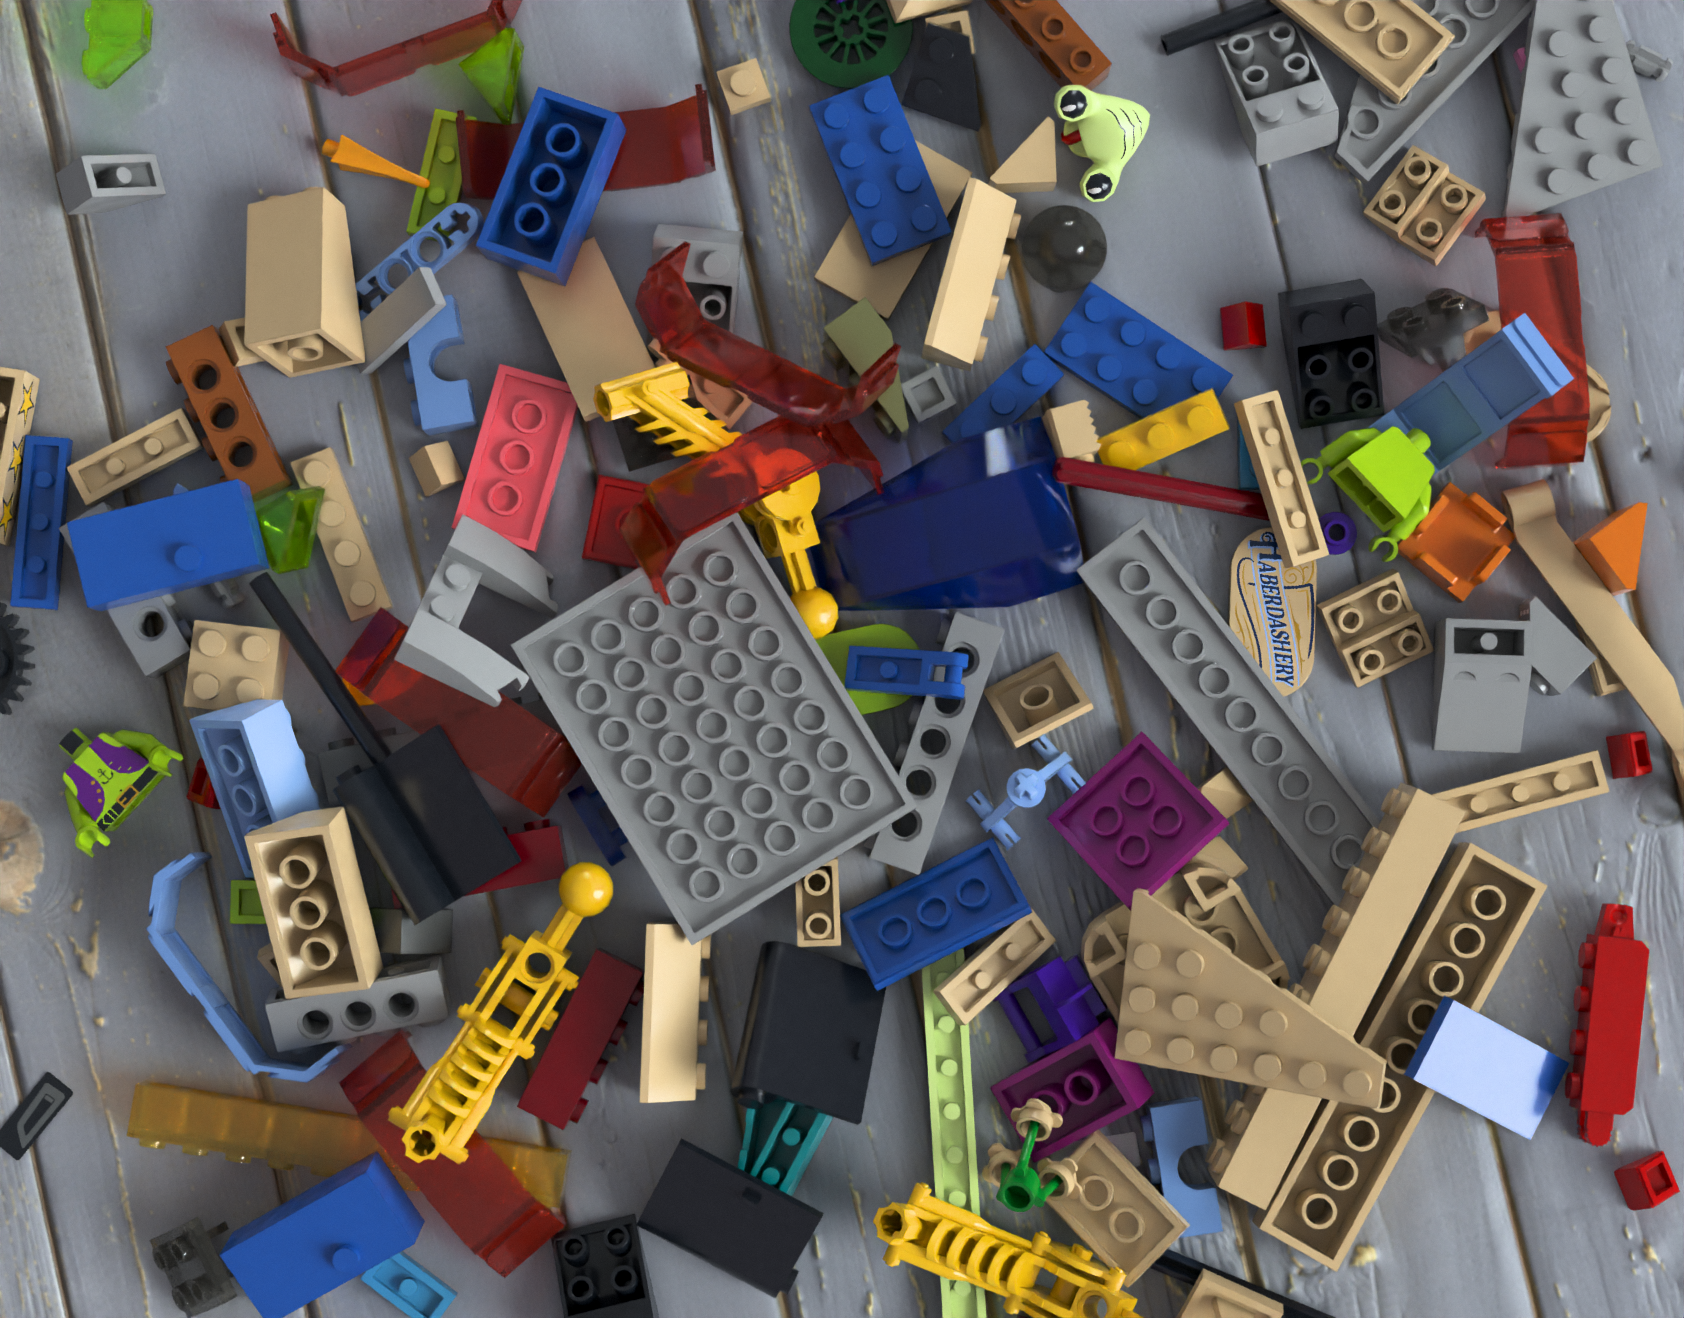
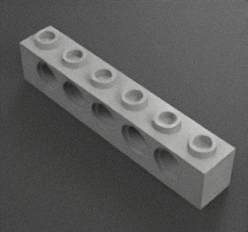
(982, 643)

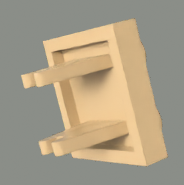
(1221, 1298)

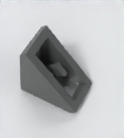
(399, 936)

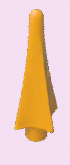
(356, 158)

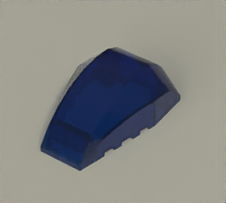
(956, 530)

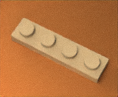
(1281, 479)
(343, 537)
(1528, 790)

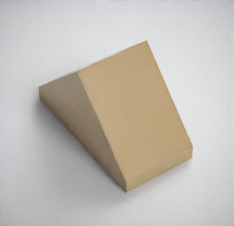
(1031, 165)

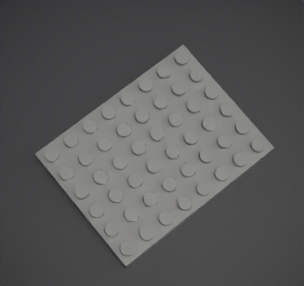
(714, 728)

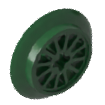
(841, 74)

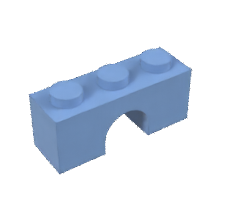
(439, 403)
(1172, 1130)

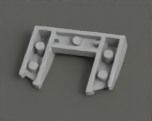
(433, 638)

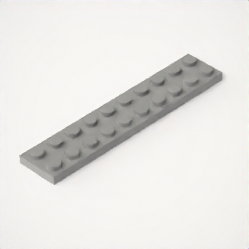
(1232, 704)

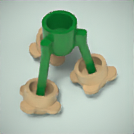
(1009, 1169)

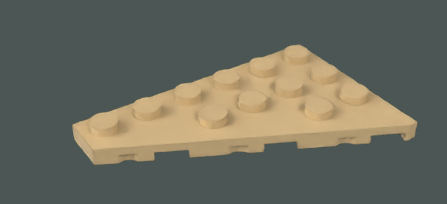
(1216, 1017)

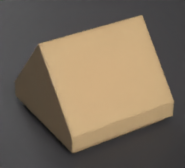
(436, 468)

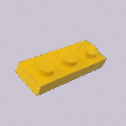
(1164, 432)

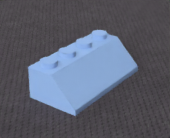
(254, 768)

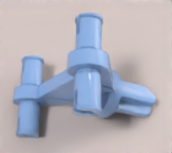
(1025, 790)

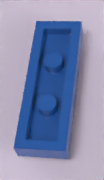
(1008, 396)

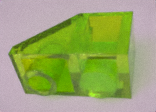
(117, 38)

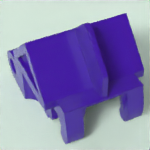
(1064, 999)

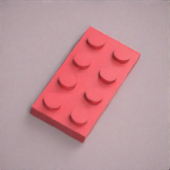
(518, 455)

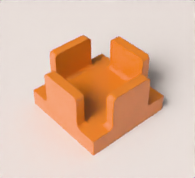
(1458, 542)

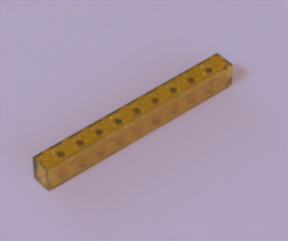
(303, 1136)

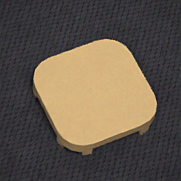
(1209, 903)

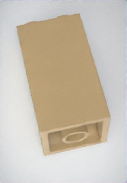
(301, 284)

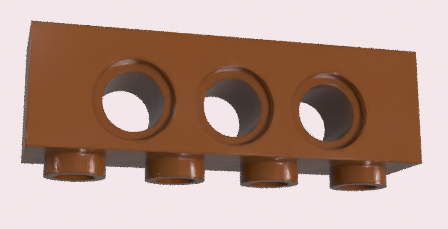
(1054, 41)
(205, 352)

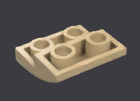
(1424, 205)
(1375, 628)

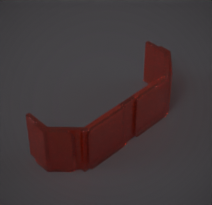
(399, 59)
(657, 149)
(1541, 279)
(737, 363)
(732, 480)
(496, 743)
(476, 1198)

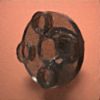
(1064, 248)

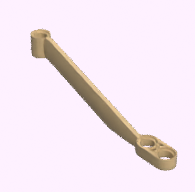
(1536, 530)

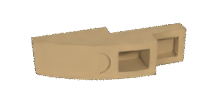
(819, 907)

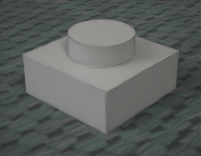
(927, 395)

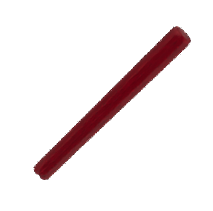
(1159, 488)

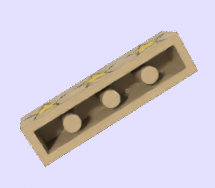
(17, 408)

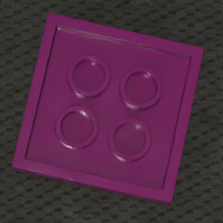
(1137, 820)

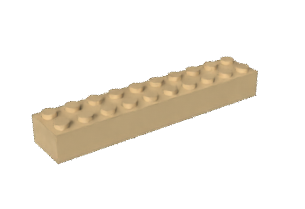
(1340, 980)
(1352, 1148)

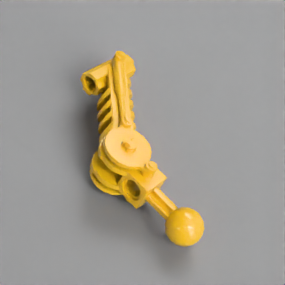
(780, 520)
(463, 1081)
(971, 1250)

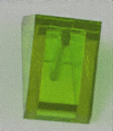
(496, 71)
(290, 528)

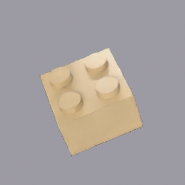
(234, 665)

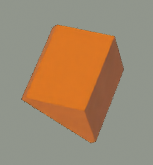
(1615, 548)

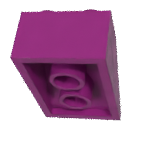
(1078, 1083)

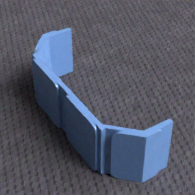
(1481, 392)
(198, 983)

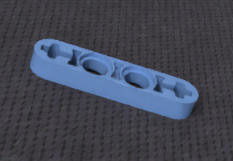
(409, 252)

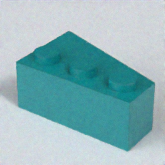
(781, 1143)

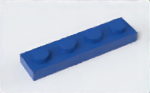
(39, 517)

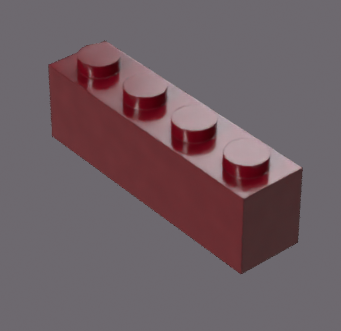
(541, 855)
(582, 1038)

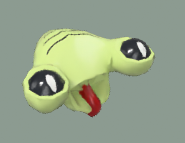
(1101, 130)

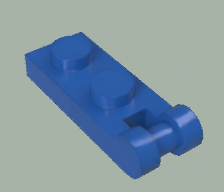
(905, 672)

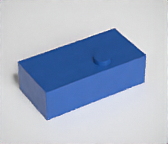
(551, 186)
(168, 545)
(322, 1238)

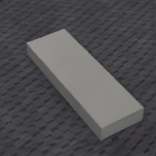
(400, 317)

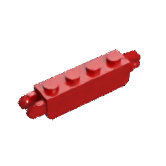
(1608, 1024)

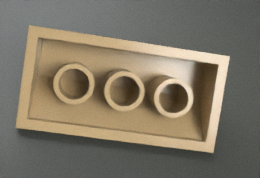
(969, 277)
(315, 904)
(672, 1014)

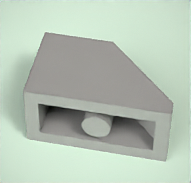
(109, 182)
(1556, 651)

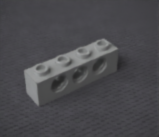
(157, 653)
(420, 978)

